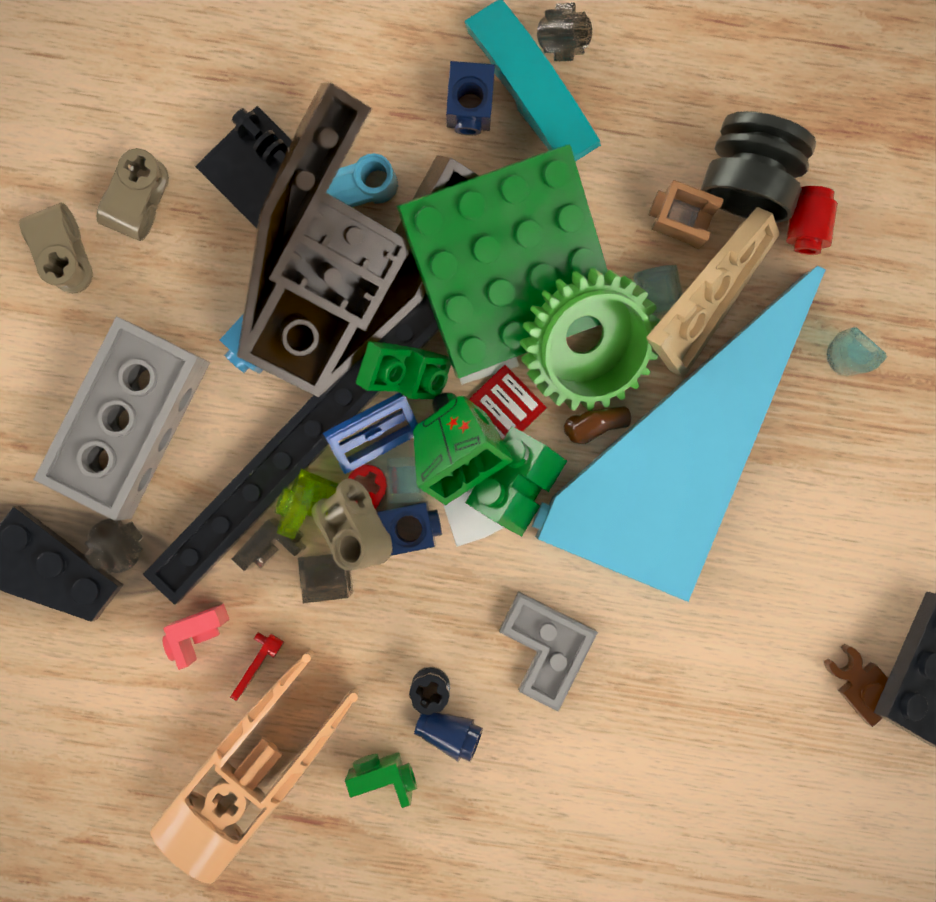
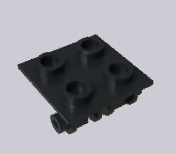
(247, 161)

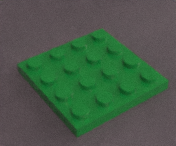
(494, 250)

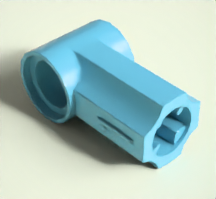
(350, 182)

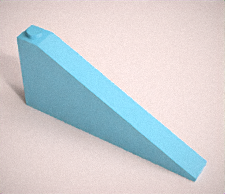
(668, 480)

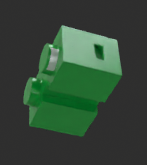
(511, 492)

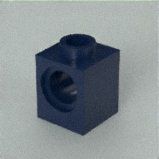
(470, 79)
(429, 521)

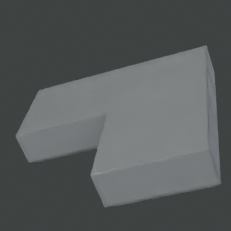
(559, 646)

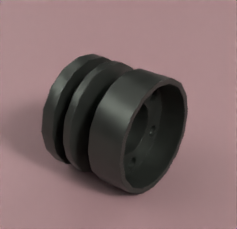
(759, 164)

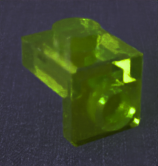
(299, 500)

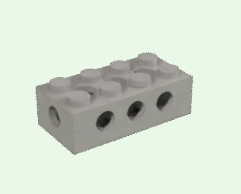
(93, 420)

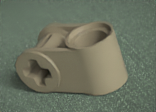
(131, 200)
(54, 242)
(352, 527)

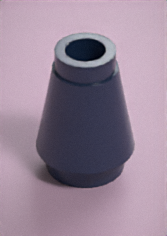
(450, 734)

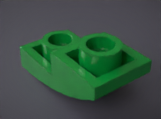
(403, 370)

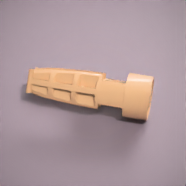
(201, 832)

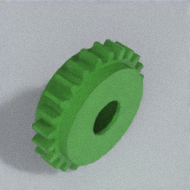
(616, 358)

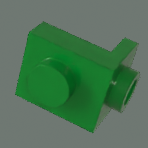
(374, 773)

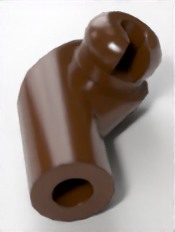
(596, 422)

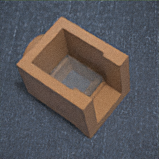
(684, 213)

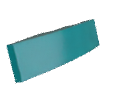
(531, 80)

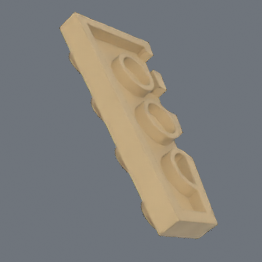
(703, 306)

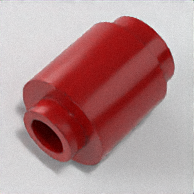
(812, 220)

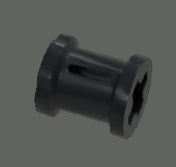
(436, 702)

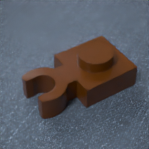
(862, 686)

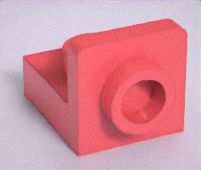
(199, 626)

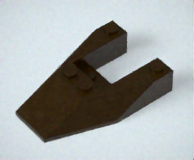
(321, 269)

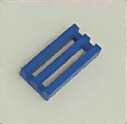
(364, 419)

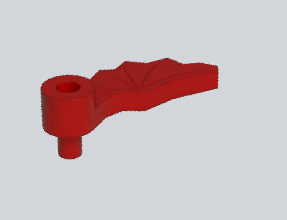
(271, 647)

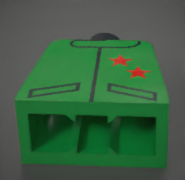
(456, 448)

